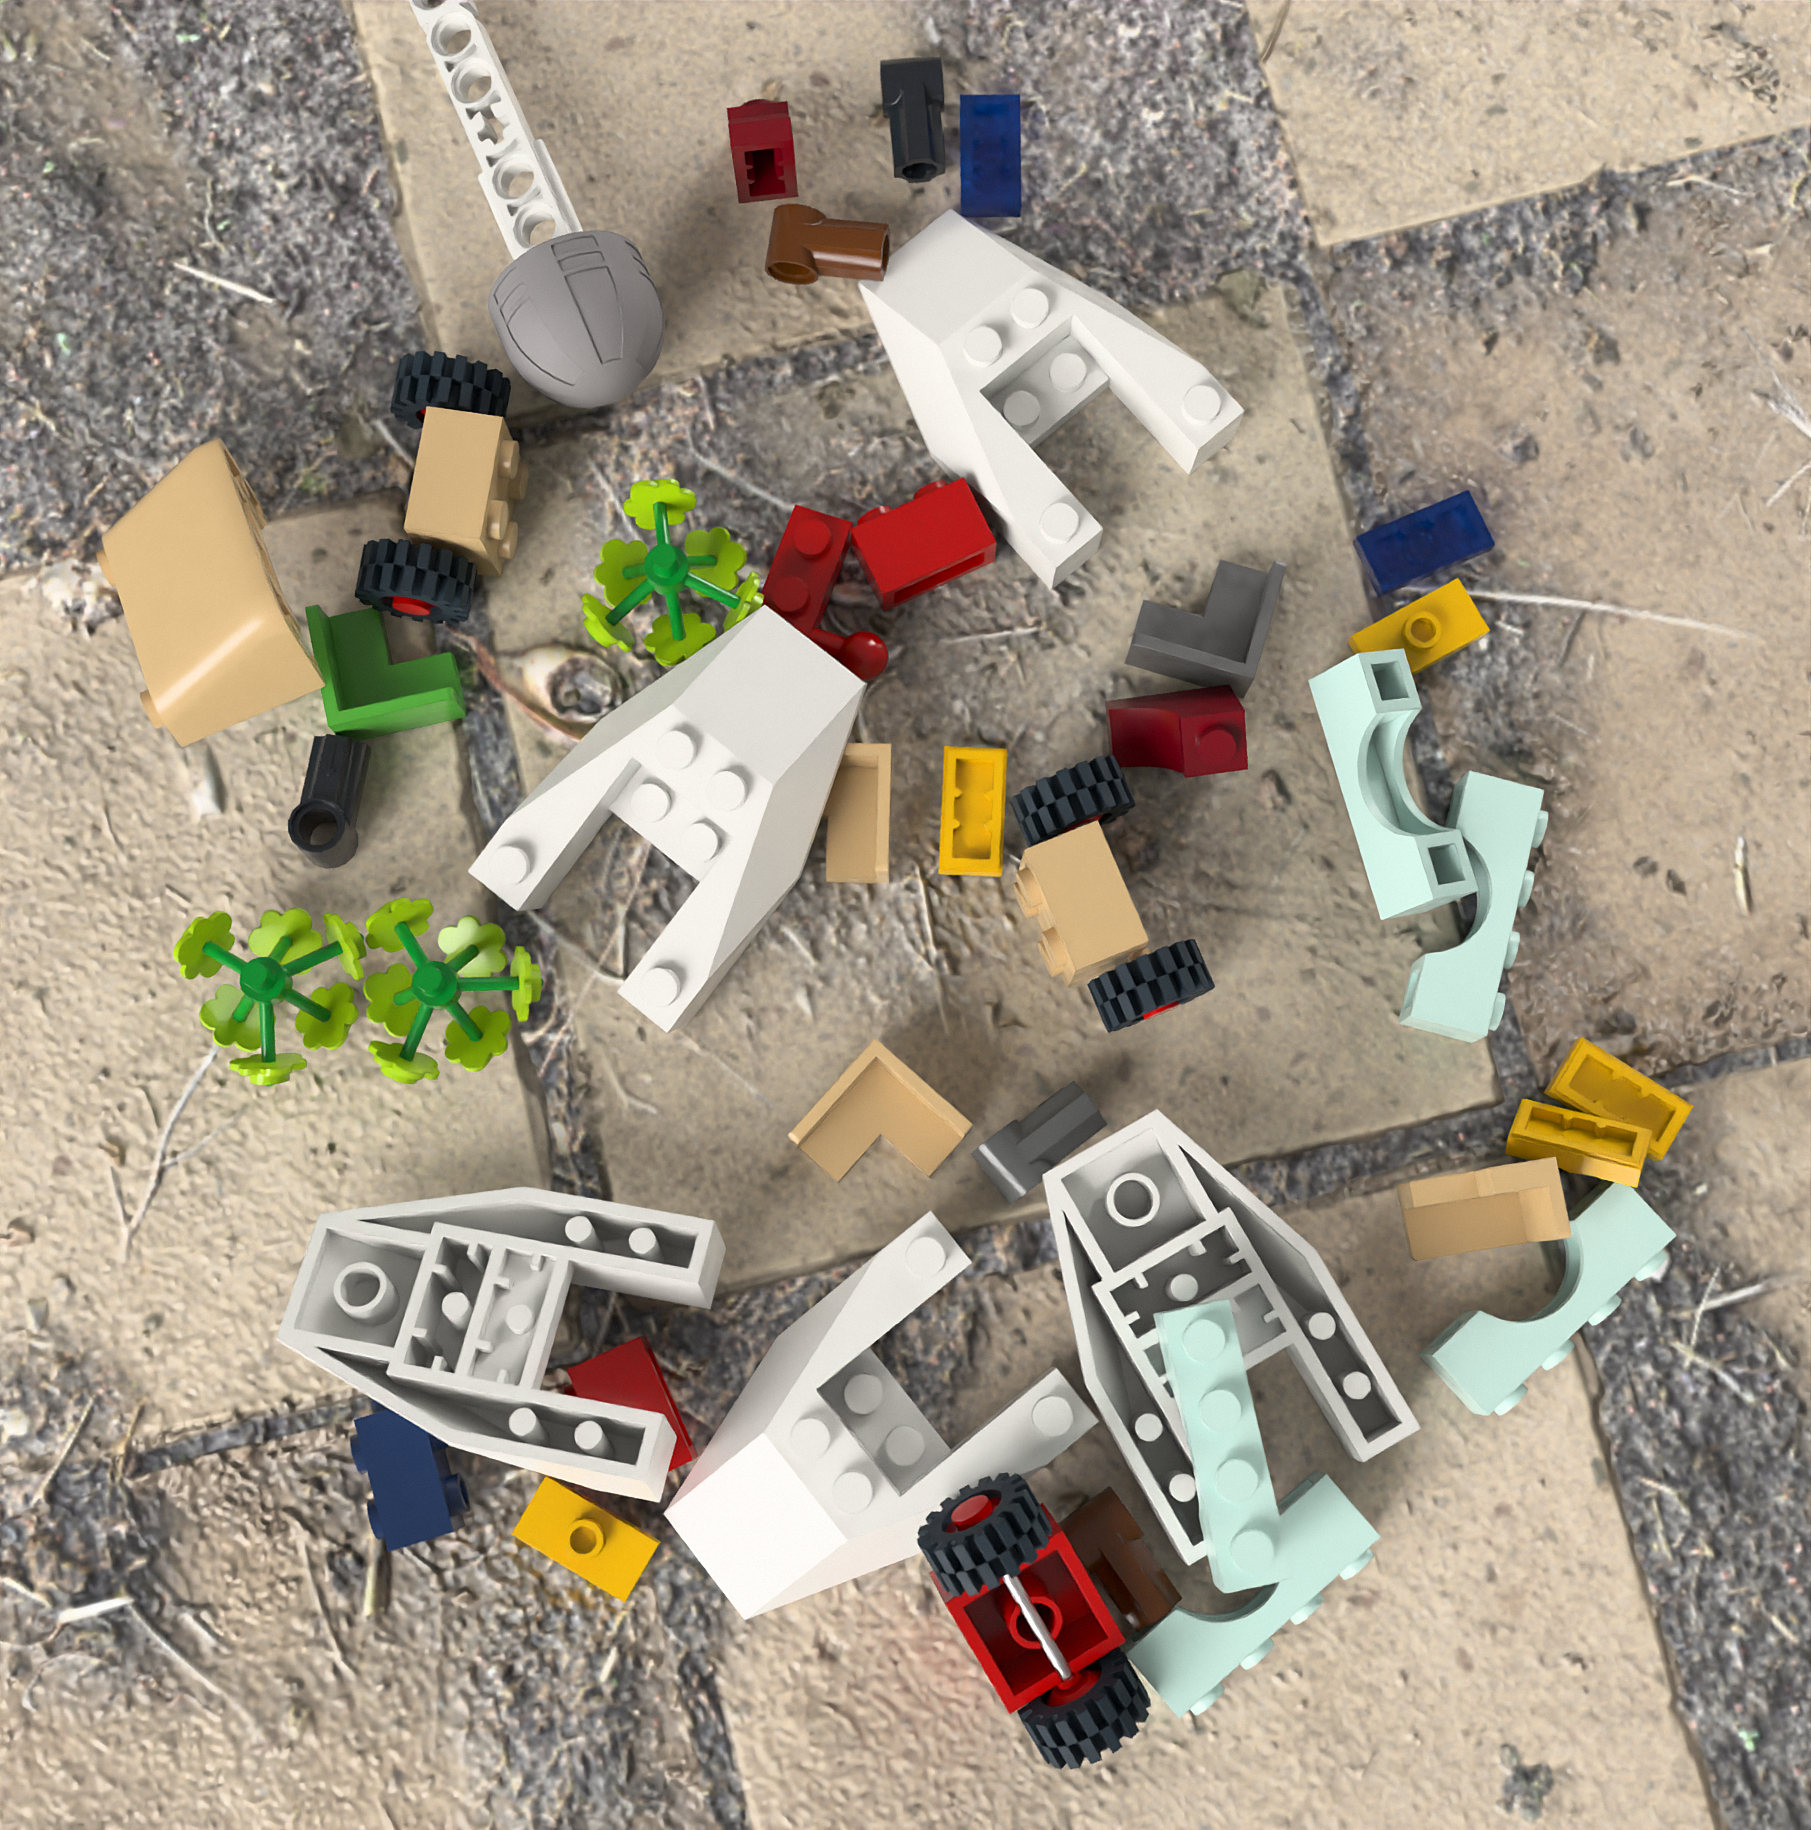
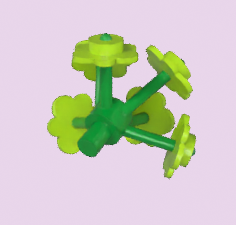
(633, 573)
(286, 950)
(407, 999)

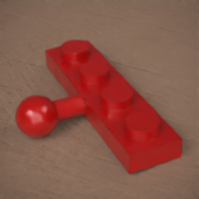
(803, 583)

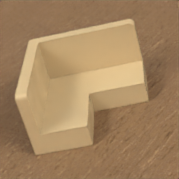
(860, 816)
(878, 1099)
(1484, 1209)

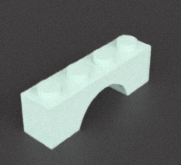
(1365, 720)
(1458, 987)
(1609, 1244)
(1225, 1446)
(1193, 1652)

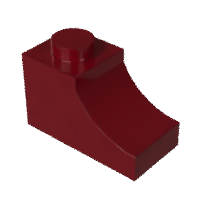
(762, 151)
(1180, 731)

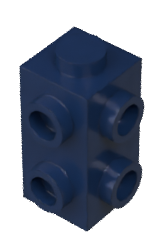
(408, 1478)

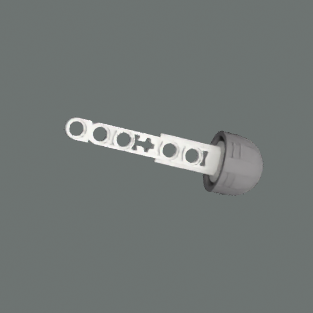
(576, 307)

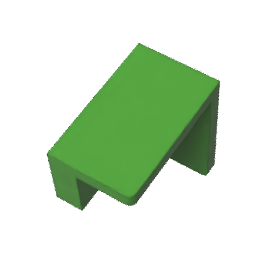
(369, 693)

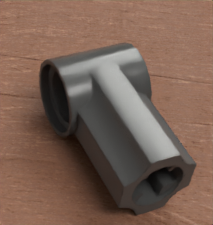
(1029, 1148)

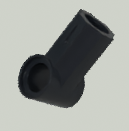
(914, 103)
(331, 794)

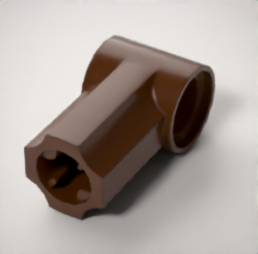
(811, 245)
(1112, 1547)

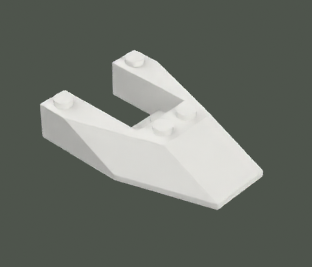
(1008, 352)
(716, 771)
(1165, 1227)
(457, 1309)
(832, 1460)

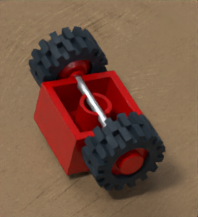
(1034, 1620)

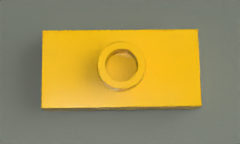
(1426, 628)
(972, 811)
(1610, 1089)
(1579, 1142)
(586, 1538)

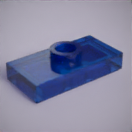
(990, 156)
(1423, 543)

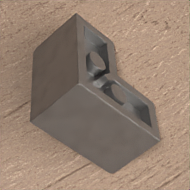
(1222, 643)

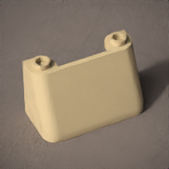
(205, 600)

